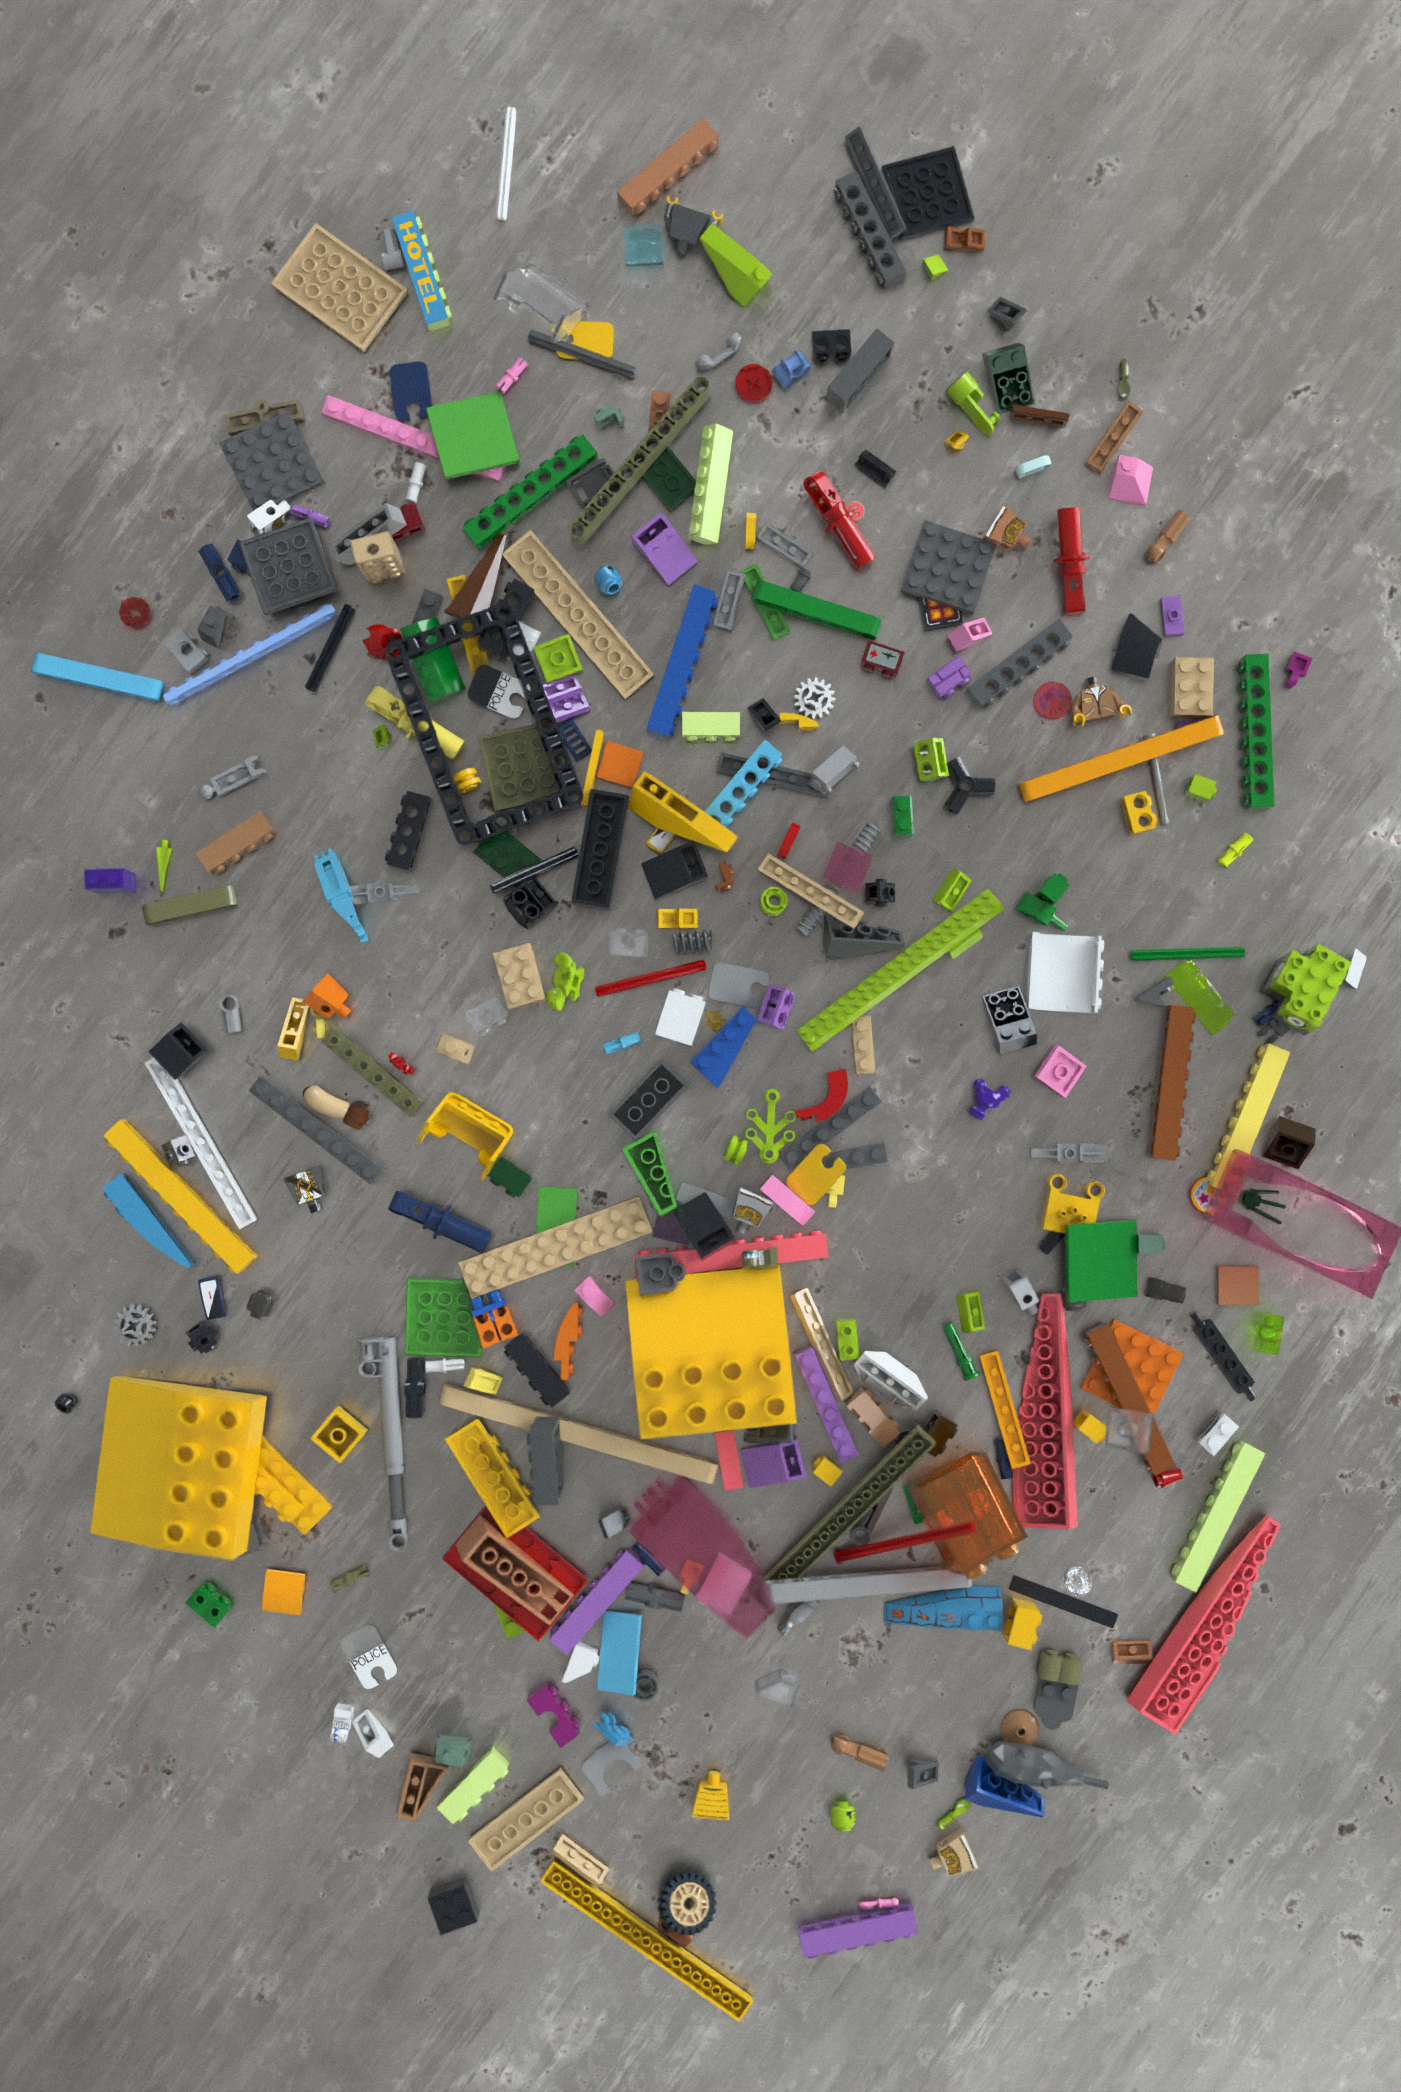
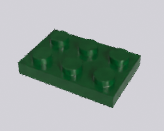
(669, 479)
(505, 854)

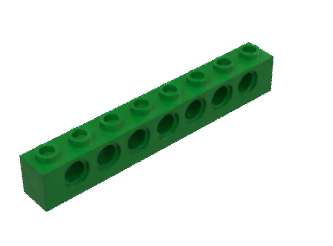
(481, 537)
(1260, 665)

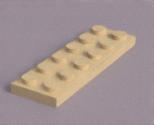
(525, 1819)

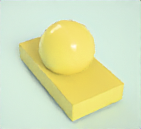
(483, 1381)

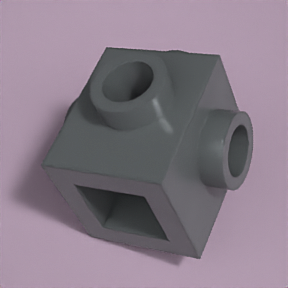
(178, 1151)

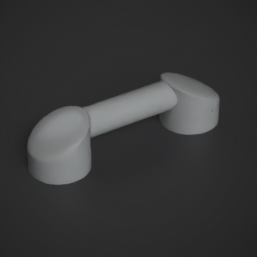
(706, 363)

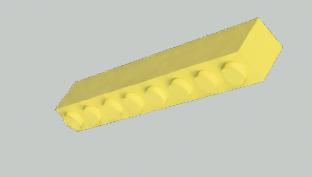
(1252, 1107)

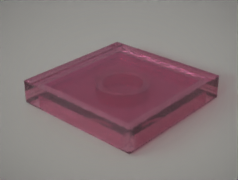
(847, 866)

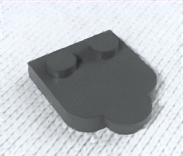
(658, 1273)
(1055, 1702)

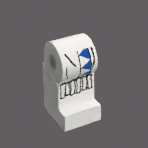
(342, 1723)

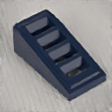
(587, 750)

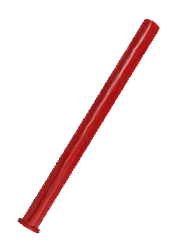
(904, 1542)

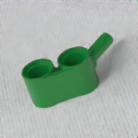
(1041, 910)

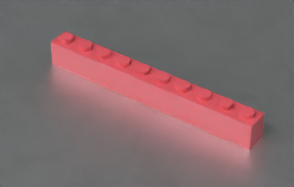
(789, 1250)

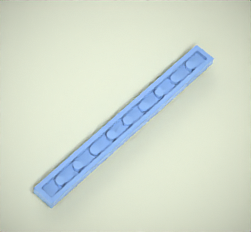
(245, 657)

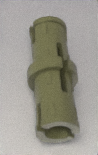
(349, 1578)

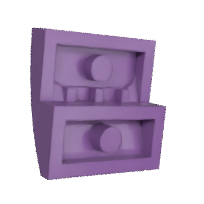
(566, 698)

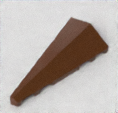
(480, 584)

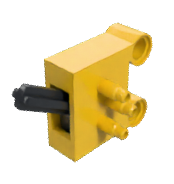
(1067, 1209)

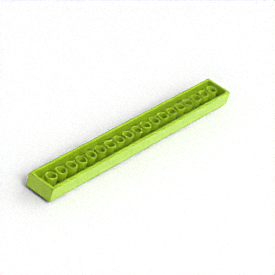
(900, 970)

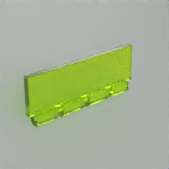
(1195, 994)

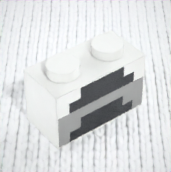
(1216, 1433)

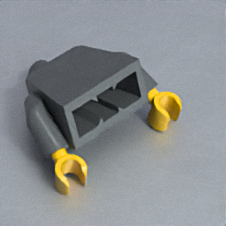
(687, 224)

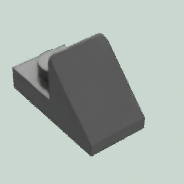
(1006, 312)
(1151, 995)
(922, 1773)

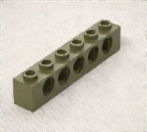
(372, 1071)

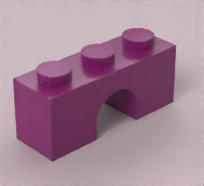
(546, 1699)

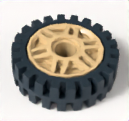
(701, 1906)

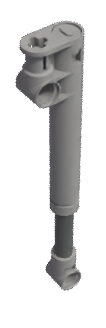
(382, 1356)

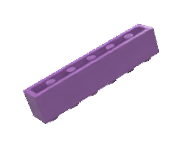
(826, 1404)
(596, 1601)
(858, 1930)

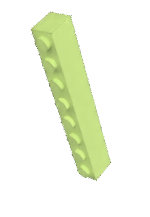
(1217, 1516)

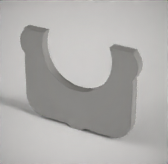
(596, 1763)

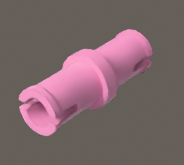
(511, 375)

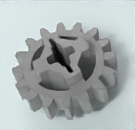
(130, 1319)

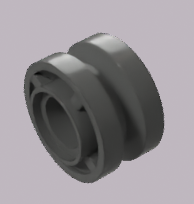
(650, 1692)

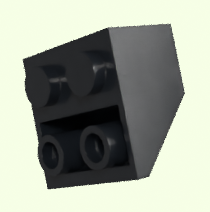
(178, 1051)

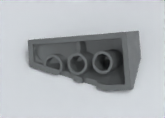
(846, 942)

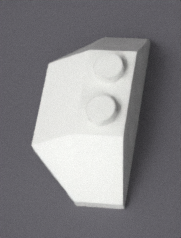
(890, 1380)

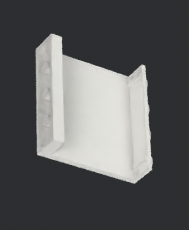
(1064, 973)

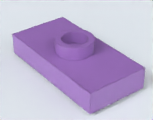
(1172, 615)

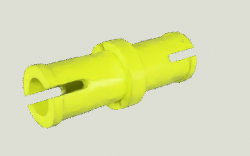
(1235, 850)

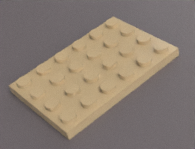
(339, 287)

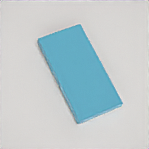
(619, 1652)

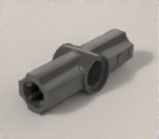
(655, 1597)

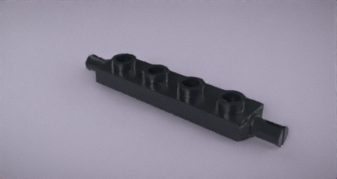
(1224, 1356)

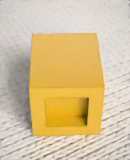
(826, 1470)

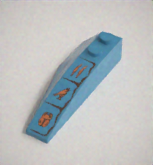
(950, 1609)

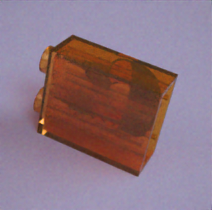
(967, 1493)

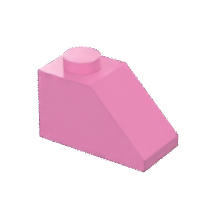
(969, 634)
(594, 1296)

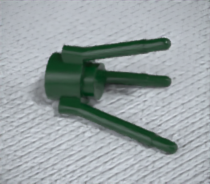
(1252, 1199)

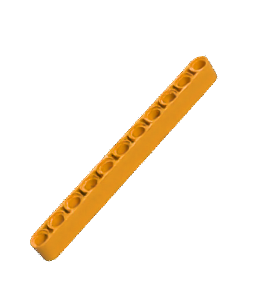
(1121, 758)

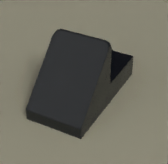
(764, 715)

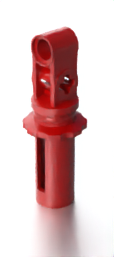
(838, 519)
(1071, 558)

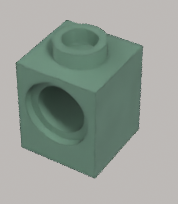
(1150, 1243)

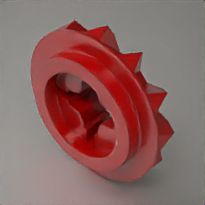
(401, 1064)

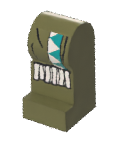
(760, 1259)

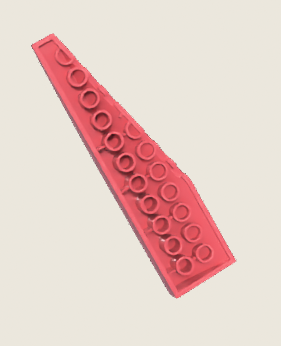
(1200, 1637)

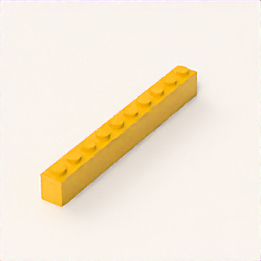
(180, 1196)

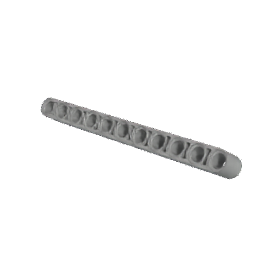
(865, 1584)

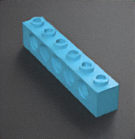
(764, 750)

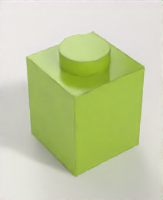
(1201, 788)

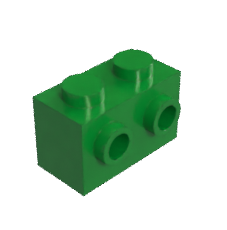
(209, 1603)

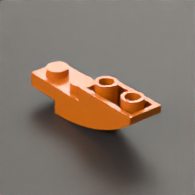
(568, 1332)

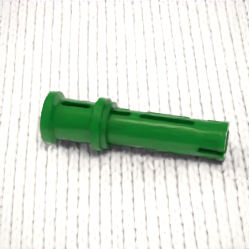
(964, 1360)

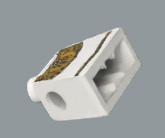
(268, 517)

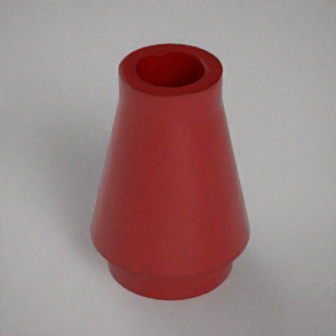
(1167, 1477)

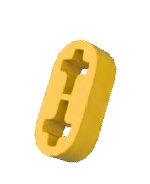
(750, 531)

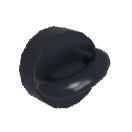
(65, 1403)

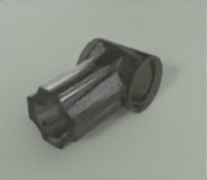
(1161, 1290)

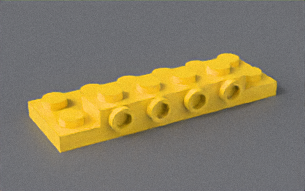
(493, 1477)
(288, 1490)

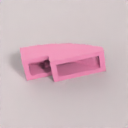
(787, 1200)

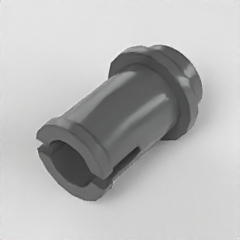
(800, 580)

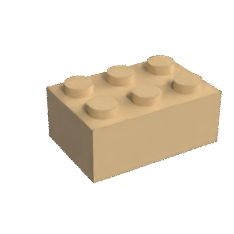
(1191, 688)
(519, 976)

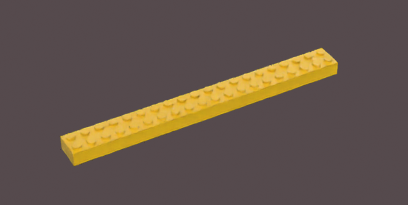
(646, 1939)

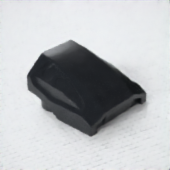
(529, 902)

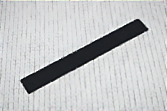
(1063, 1601)

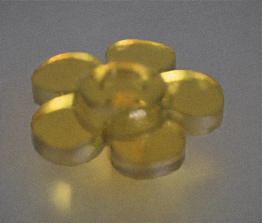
(714, 1021)

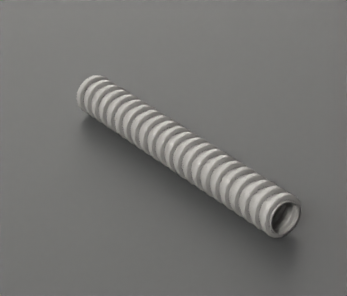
(813, 915)

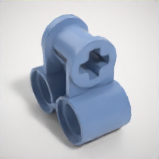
(790, 368)

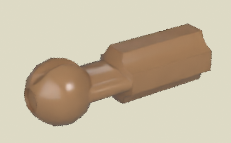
(1170, 533)
(861, 1753)

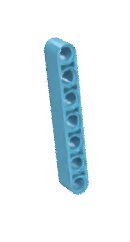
(97, 677)

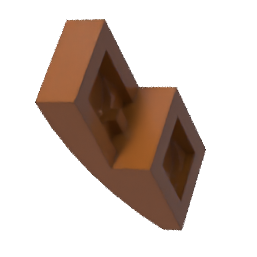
(964, 239)

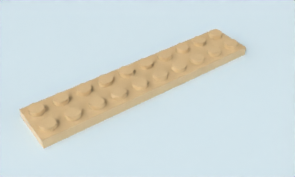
(577, 614)
(555, 1247)

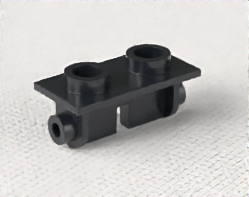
(875, 467)

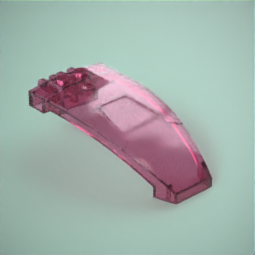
(704, 1554)

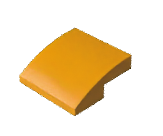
(283, 1592)

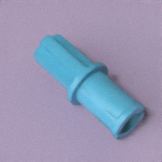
(621, 1043)

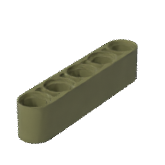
(189, 905)

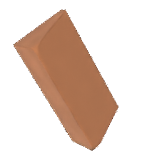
(1132, 1652)

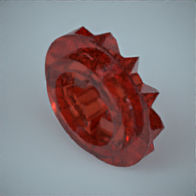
(126, 615)

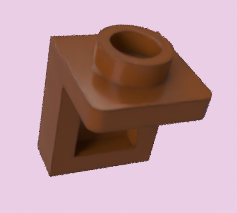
(727, 873)

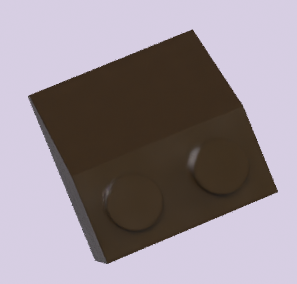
(1289, 1142)
(940, 1429)

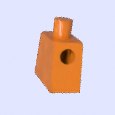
(328, 998)

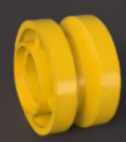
(466, 780)

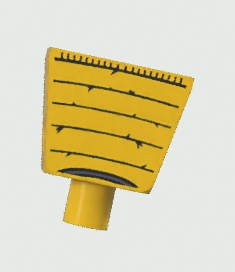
(711, 1798)

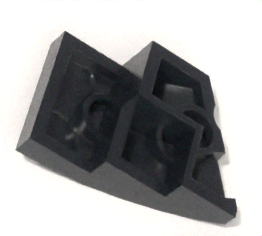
(1136, 649)

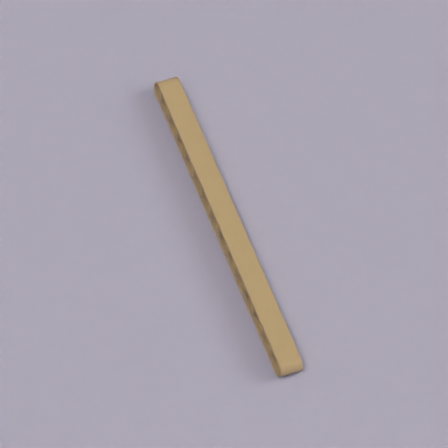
(581, 1434)

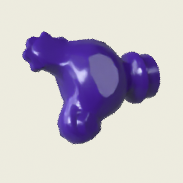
(986, 1098)

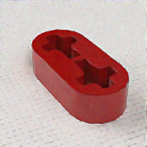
(788, 840)

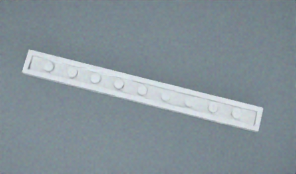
(202, 1145)

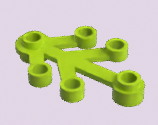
(769, 1129)

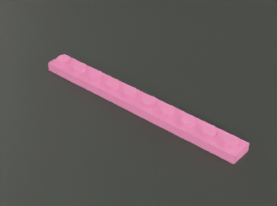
(389, 430)

